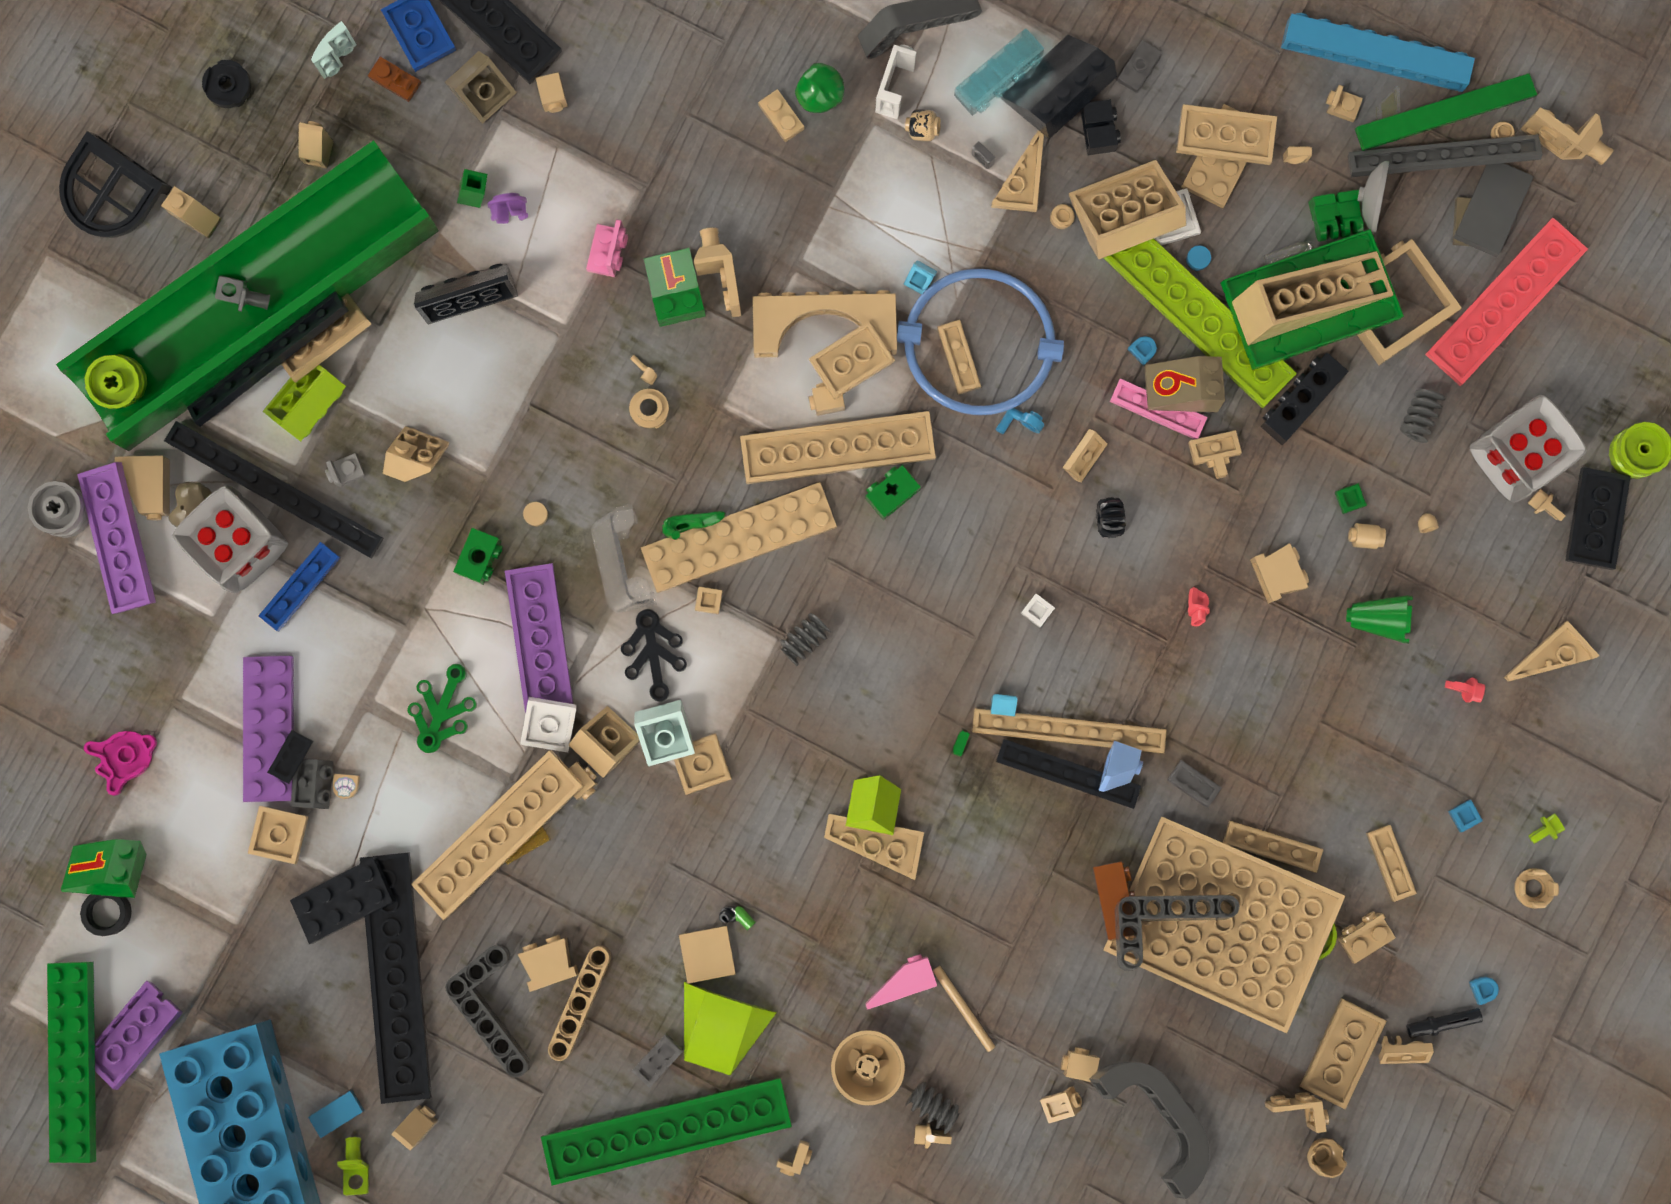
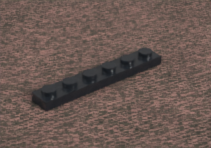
(1064, 773)

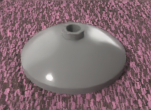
(1372, 195)

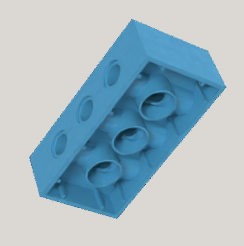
(257, 1103)

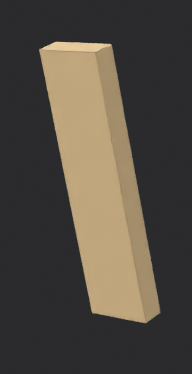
(1272, 846)

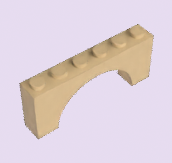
(777, 314)

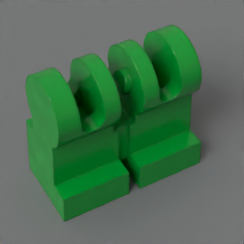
(1343, 206)

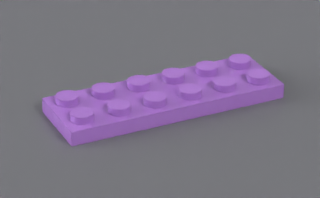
(116, 538)
(538, 634)
(266, 724)

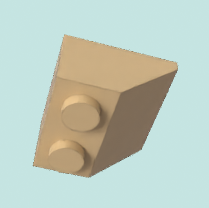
(604, 741)

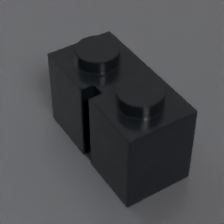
(1099, 127)

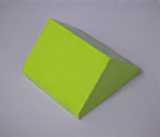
(873, 805)

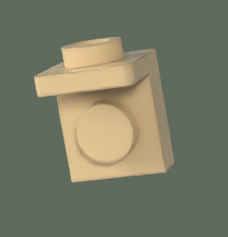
(1343, 104)
(1062, 1105)

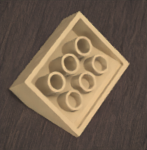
(1128, 209)

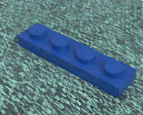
(299, 586)

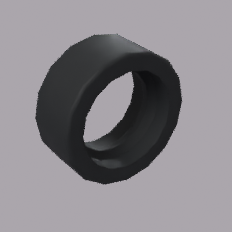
(95, 929)

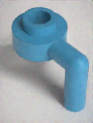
(1030, 420)

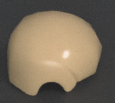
(1326, 1158)

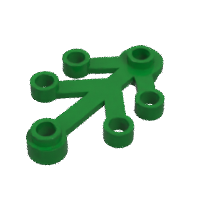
(440, 711)

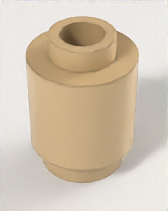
(1367, 536)

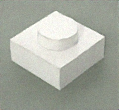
(1037, 610)

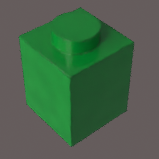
(472, 188)

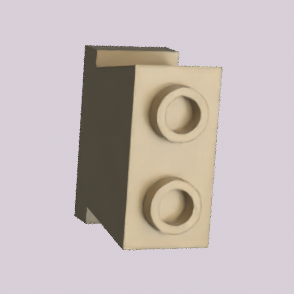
(1280, 573)
(547, 963)

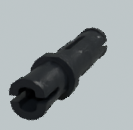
(1439, 1024)

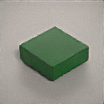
(1350, 498)
(960, 743)

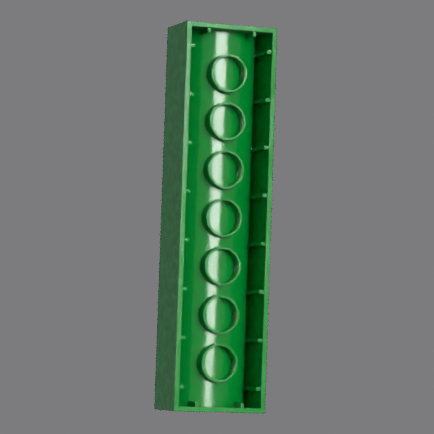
(299, 254)

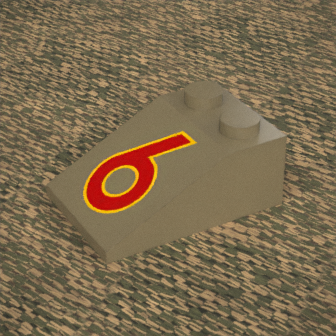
(1185, 385)

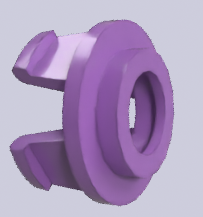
(506, 203)

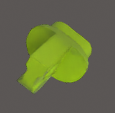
(1551, 826)

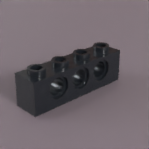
(1330, 371)

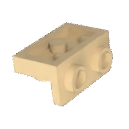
(1366, 937)

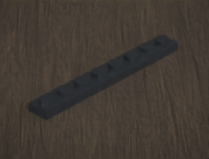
(267, 359)

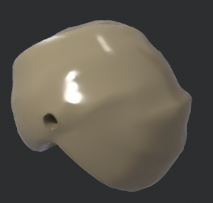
(188, 497)

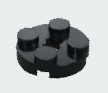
(234, 95)

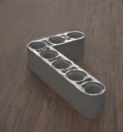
(912, 17)
(1164, 913)
(485, 1012)

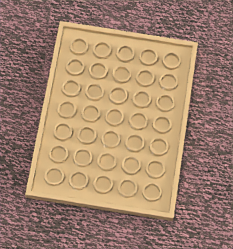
(1247, 962)

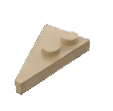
(1022, 185)
(1558, 650)

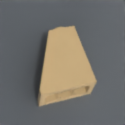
(148, 484)

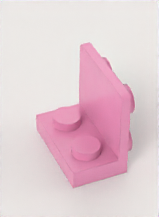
(606, 249)

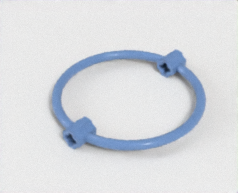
(1048, 349)

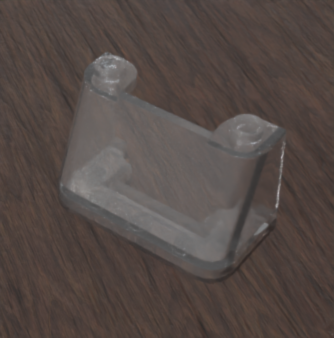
(620, 592)

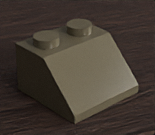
(480, 86)

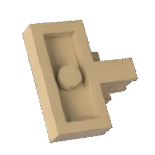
(1215, 451)

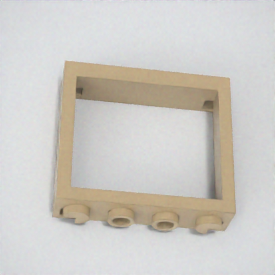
(1451, 305)

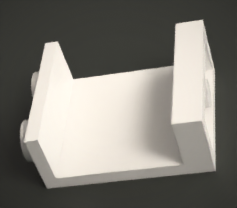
(888, 102)

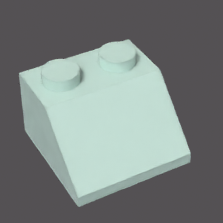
(664, 732)

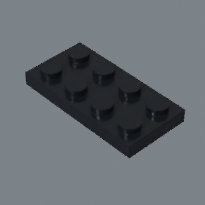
(1598, 518)
(342, 900)

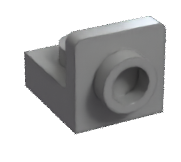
(344, 470)

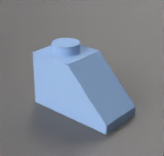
(1120, 766)

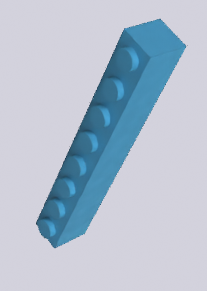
(1378, 52)

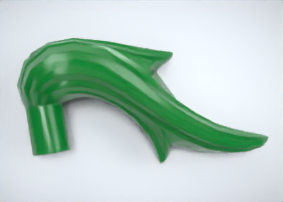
(677, 524)

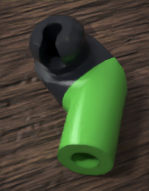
(734, 914)

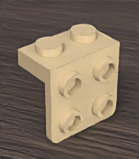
(1315, 1115)

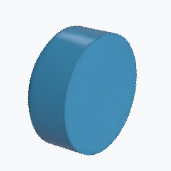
(1198, 258)

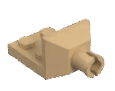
(1563, 140)
(718, 259)

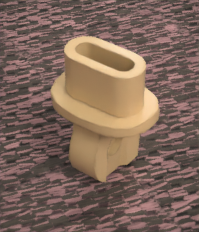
(1542, 501)
(925, 1136)

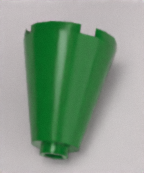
(1383, 617)

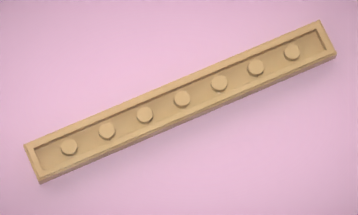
(1069, 730)

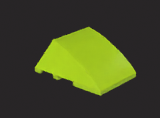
(720, 1028)

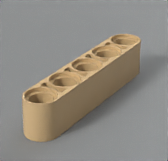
(579, 1015)

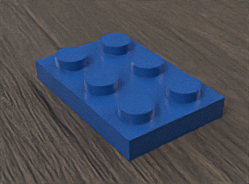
(418, 31)

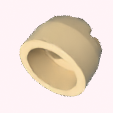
(1427, 523)

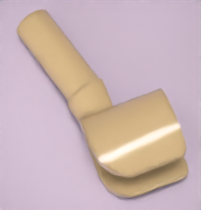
(649, 374)

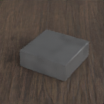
(983, 155)

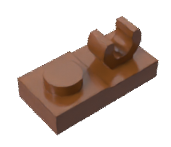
(394, 79)

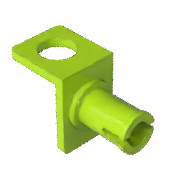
(354, 1166)

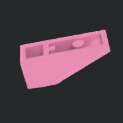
(908, 980)

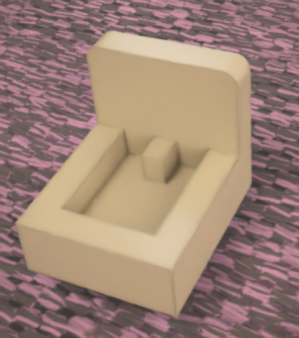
(801, 1157)

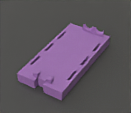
(133, 1034)

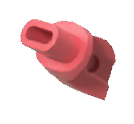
(1198, 606)
(1470, 690)

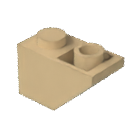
(314, 144)

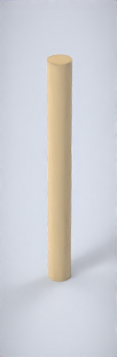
(963, 1008)

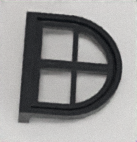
(122, 165)

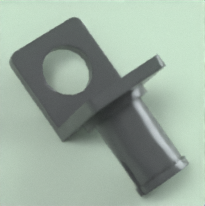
(242, 295)

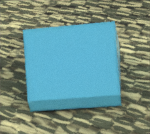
(1003, 705)

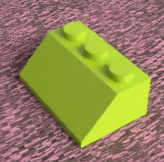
(303, 403)

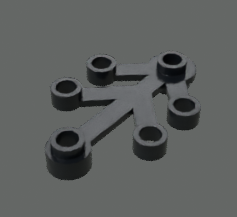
(652, 651)

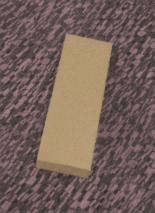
(959, 357)
(1391, 863)

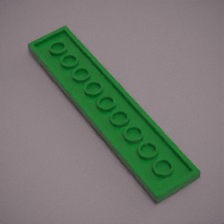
(666, 1131)

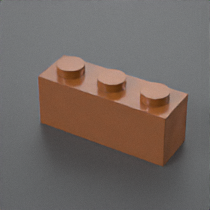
(1113, 887)

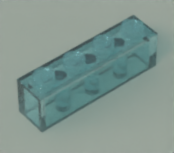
(998, 72)

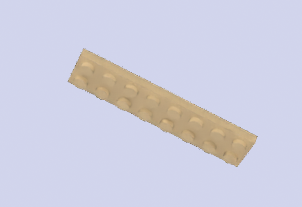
(837, 447)
(739, 537)
(497, 835)

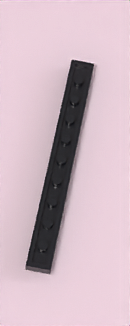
(273, 489)

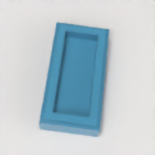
(336, 1114)

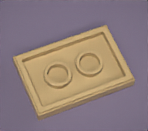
(851, 360)

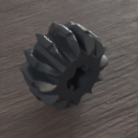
(1110, 517)

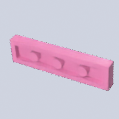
(1135, 400)

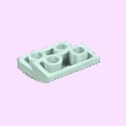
(335, 44)

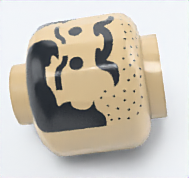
(923, 125)

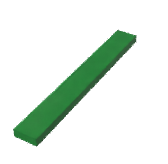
(1445, 112)

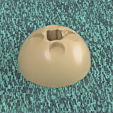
(863, 1084)

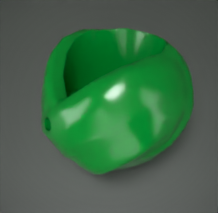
(820, 88)

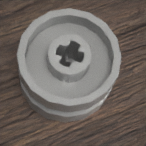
(58, 509)

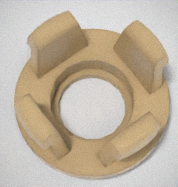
(655, 420)
(1548, 891)

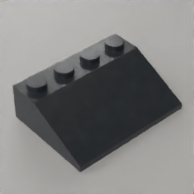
(1061, 84)
(465, 294)

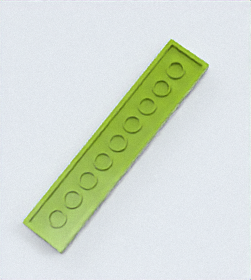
(1197, 316)

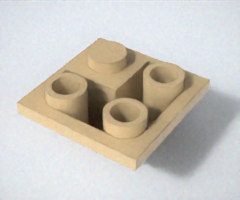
(413, 454)

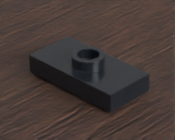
(290, 756)

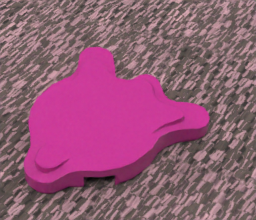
(122, 757)

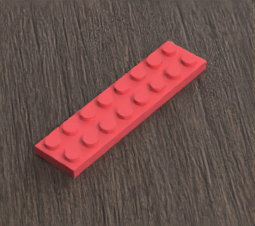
(1506, 301)

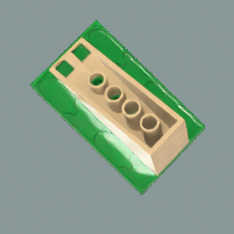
(1311, 299)

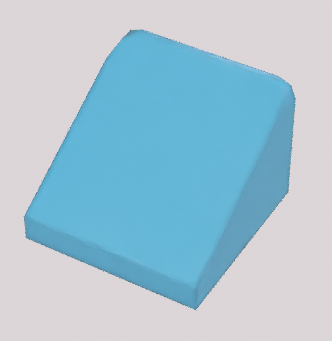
(920, 277)

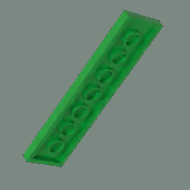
(71, 1062)

